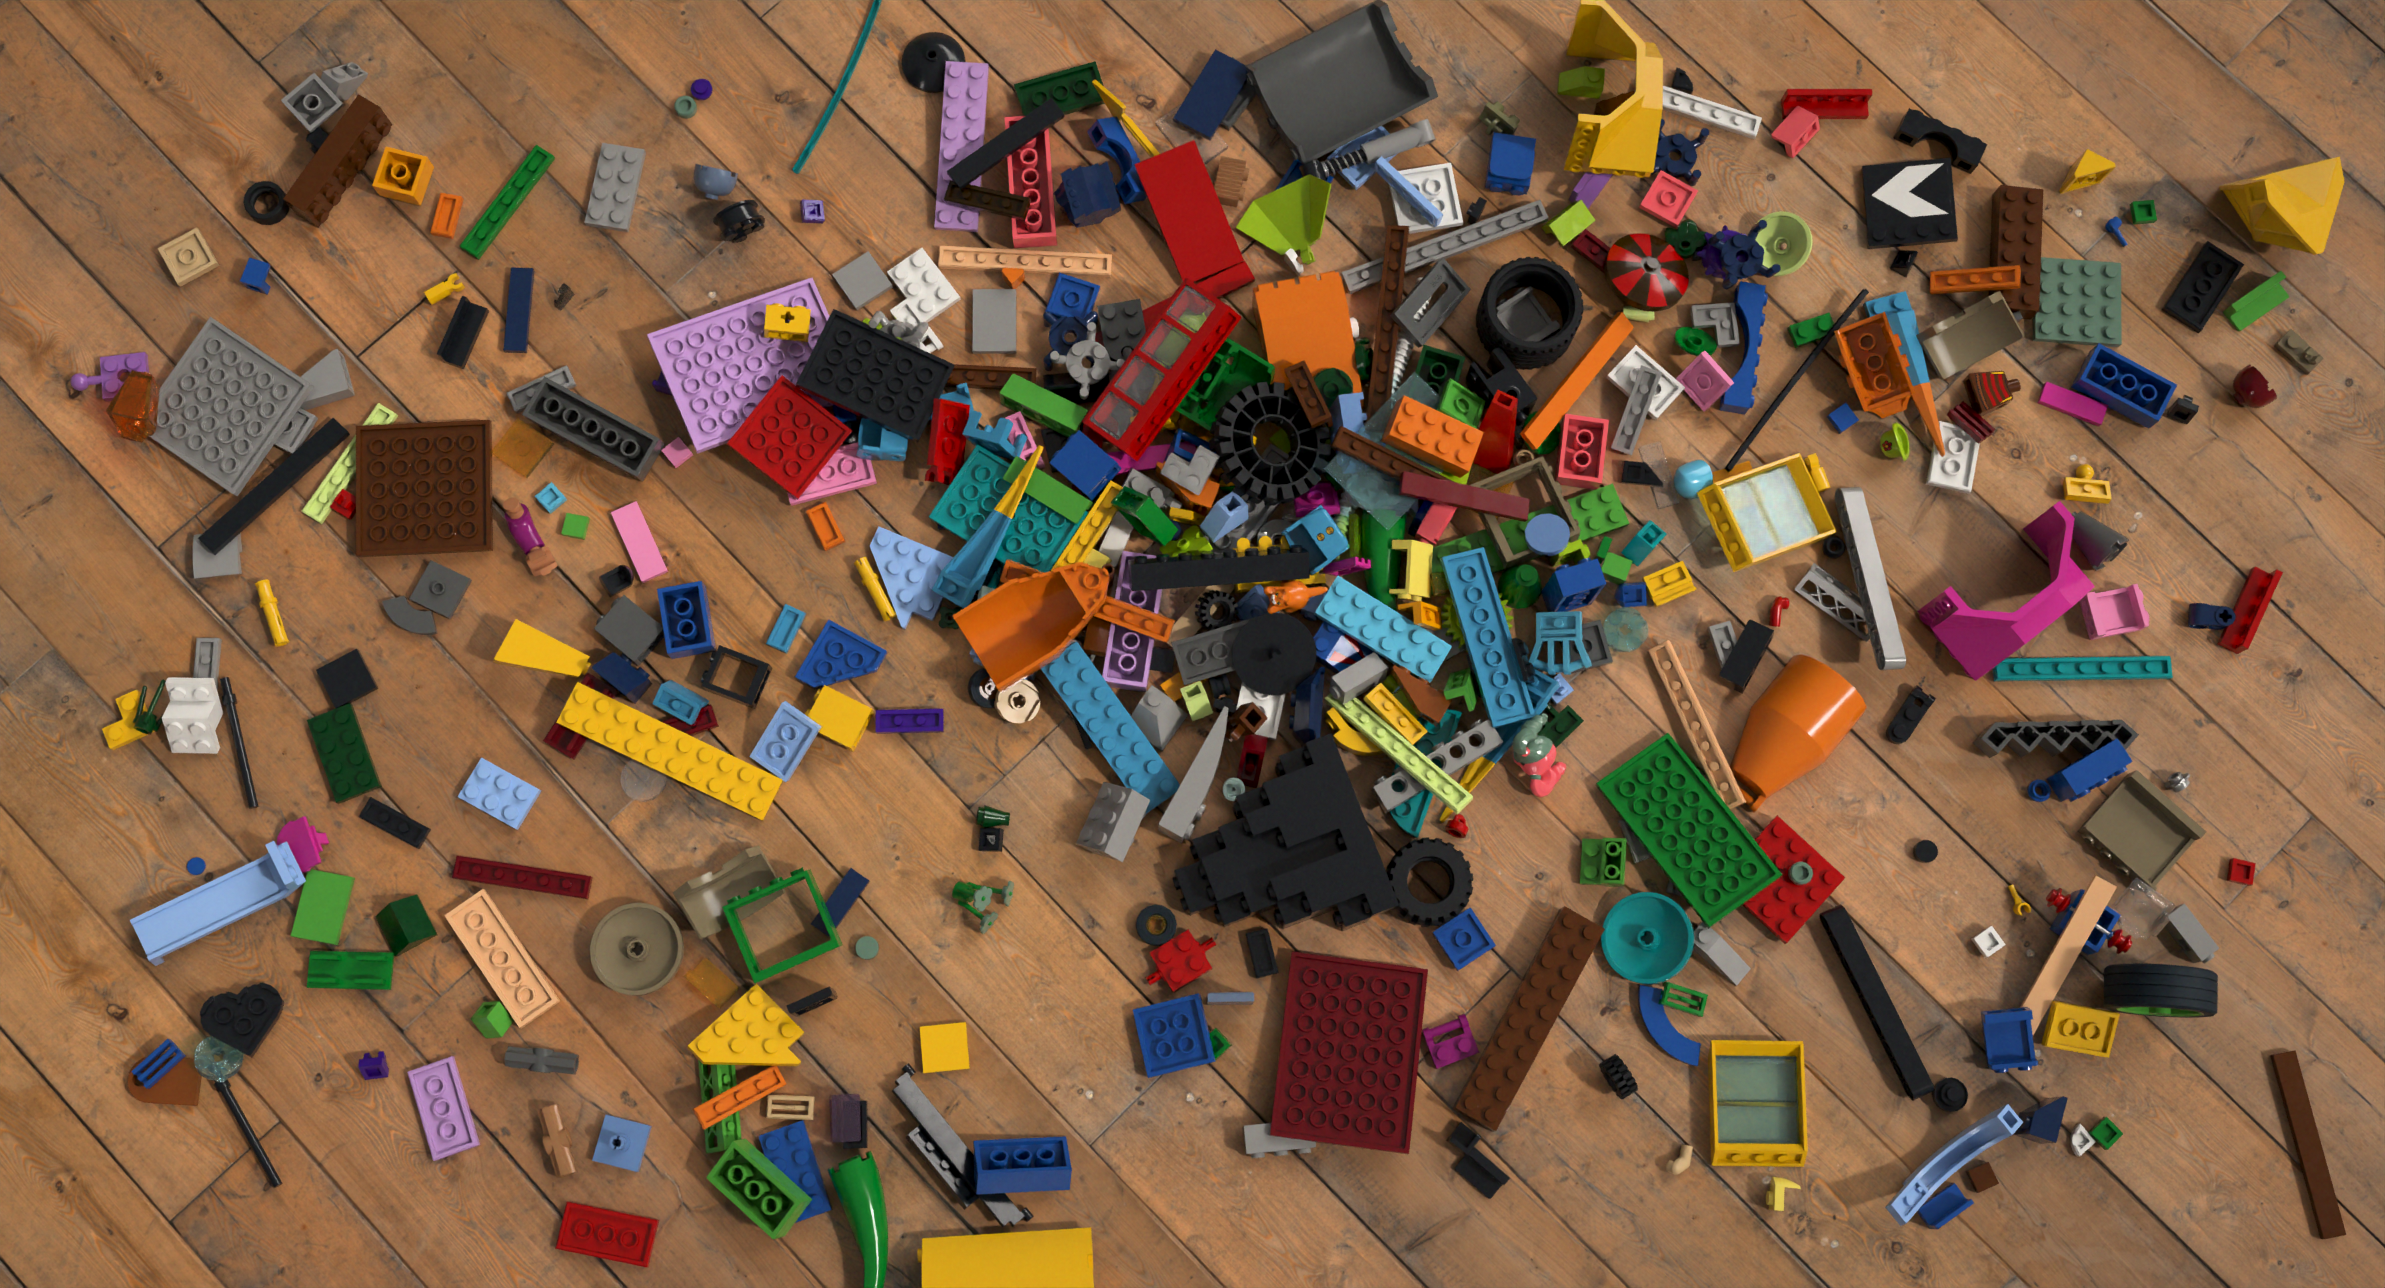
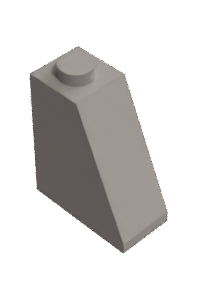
(330, 381)

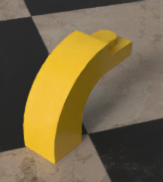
(1349, 739)

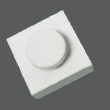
(1988, 941)

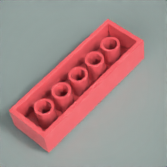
(1032, 177)

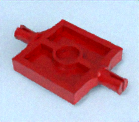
(1180, 961)

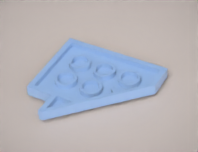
(909, 574)

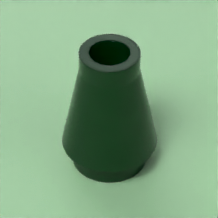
(992, 817)

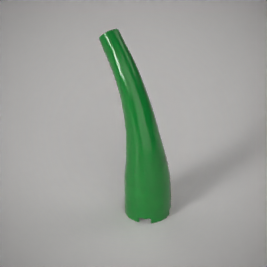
(1385, 561)
(864, 1205)

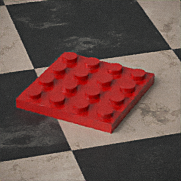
(789, 437)
(1784, 905)

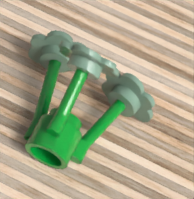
(981, 896)

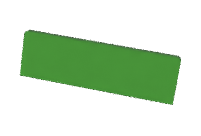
(1042, 405)
(1051, 492)

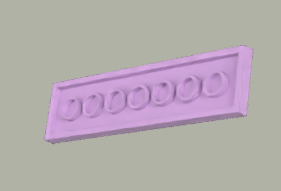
(960, 136)

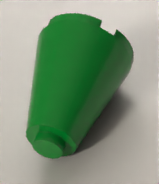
(1520, 586)

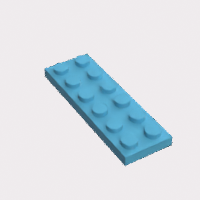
(1382, 629)

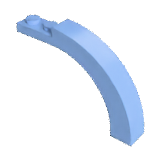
(1950, 1158)

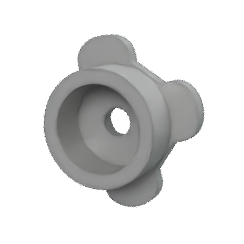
(2178, 781)

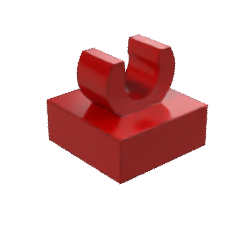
(345, 504)

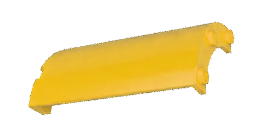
(1009, 1260)

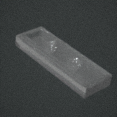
(1655, 458)

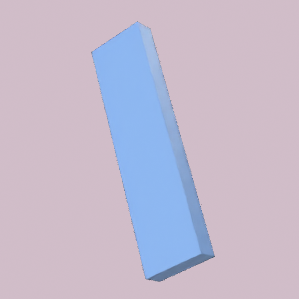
(1408, 192)

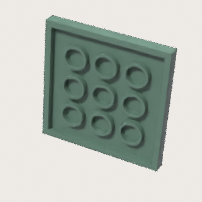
(2079, 303)

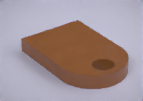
(177, 1087)

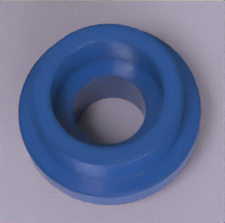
(2045, 790)

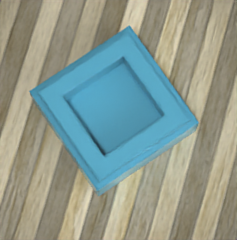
(550, 497)

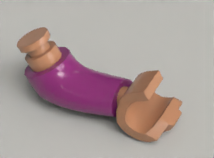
(526, 536)

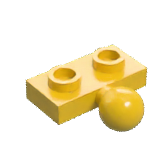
(2085, 488)

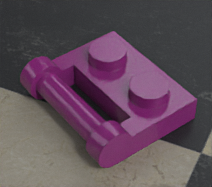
(1451, 1049)

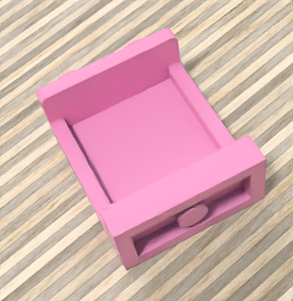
(2114, 612)

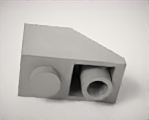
(344, 79)

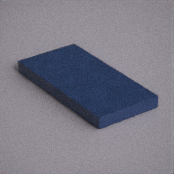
(1212, 95)

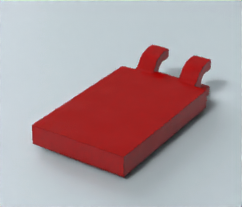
(946, 440)

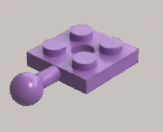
(111, 370)

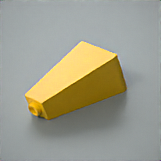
(536, 651)

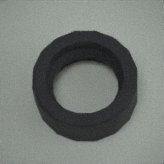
(256, 191)

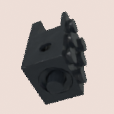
(1505, 379)

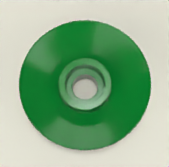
(1695, 341)

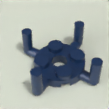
(1686, 151)
(1750, 248)
(1060, 328)

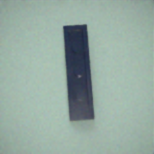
(519, 310)

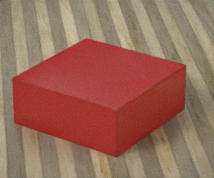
(2241, 872)

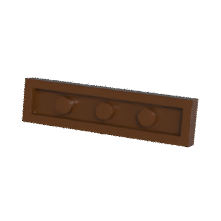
(1098, 629)

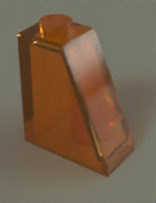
(135, 407)

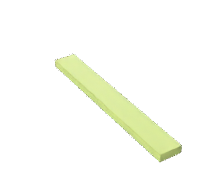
(1402, 753)

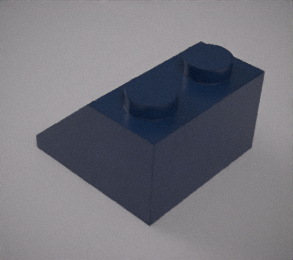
(622, 676)
(2042, 1120)

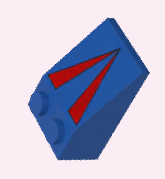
(1337, 649)

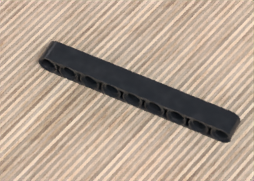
(1876, 1002)

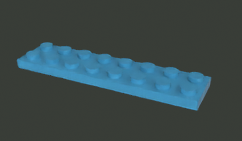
(1487, 637)
(1110, 726)

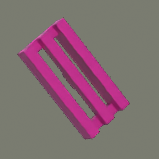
(1347, 566)

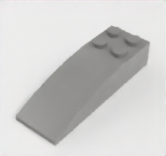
(1193, 791)

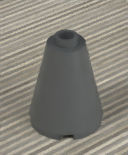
(2097, 540)

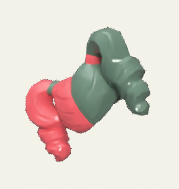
(1536, 755)

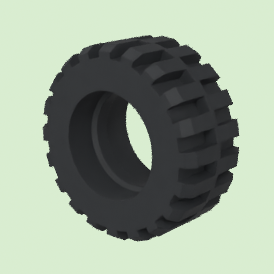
(1456, 868)

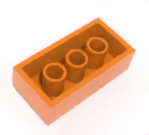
(1432, 436)

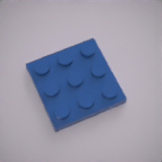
(1174, 1035)

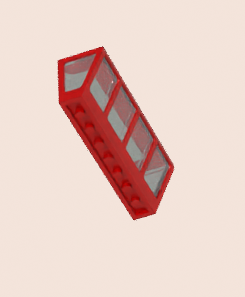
(1161, 369)

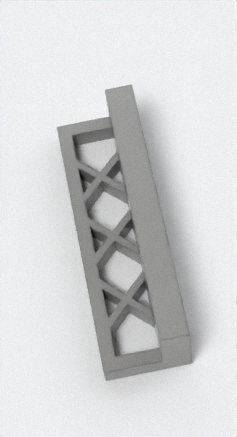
(1840, 593)

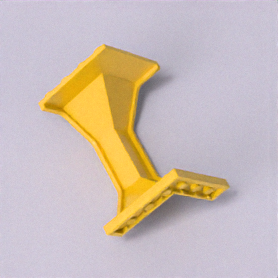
(1629, 135)

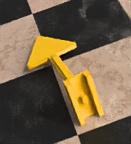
(1117, 110)

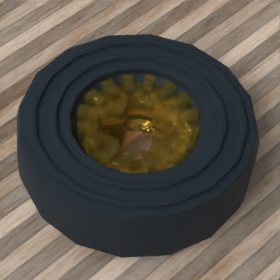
(1156, 913)

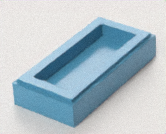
(786, 629)

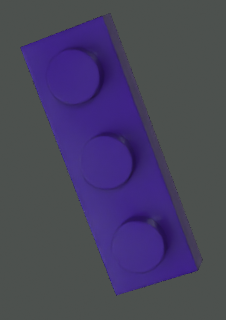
(909, 721)

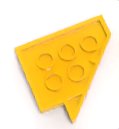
(749, 1034)

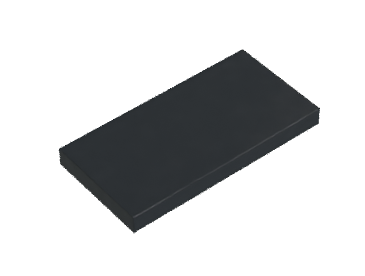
(2202, 287)

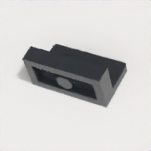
(1481, 1173)

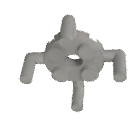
(905, 331)
(1084, 349)

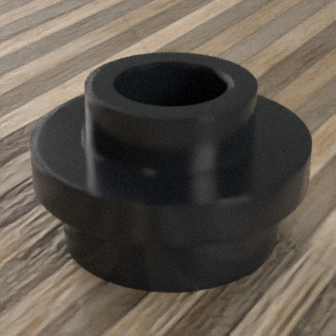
(1838, 543)

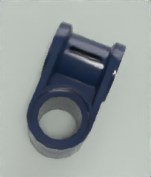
(2207, 616)

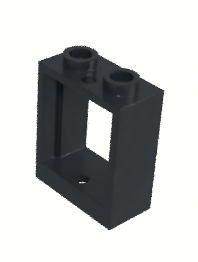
(756, 687)

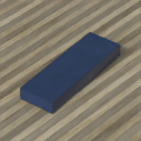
(842, 899)

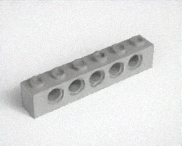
(1488, 739)

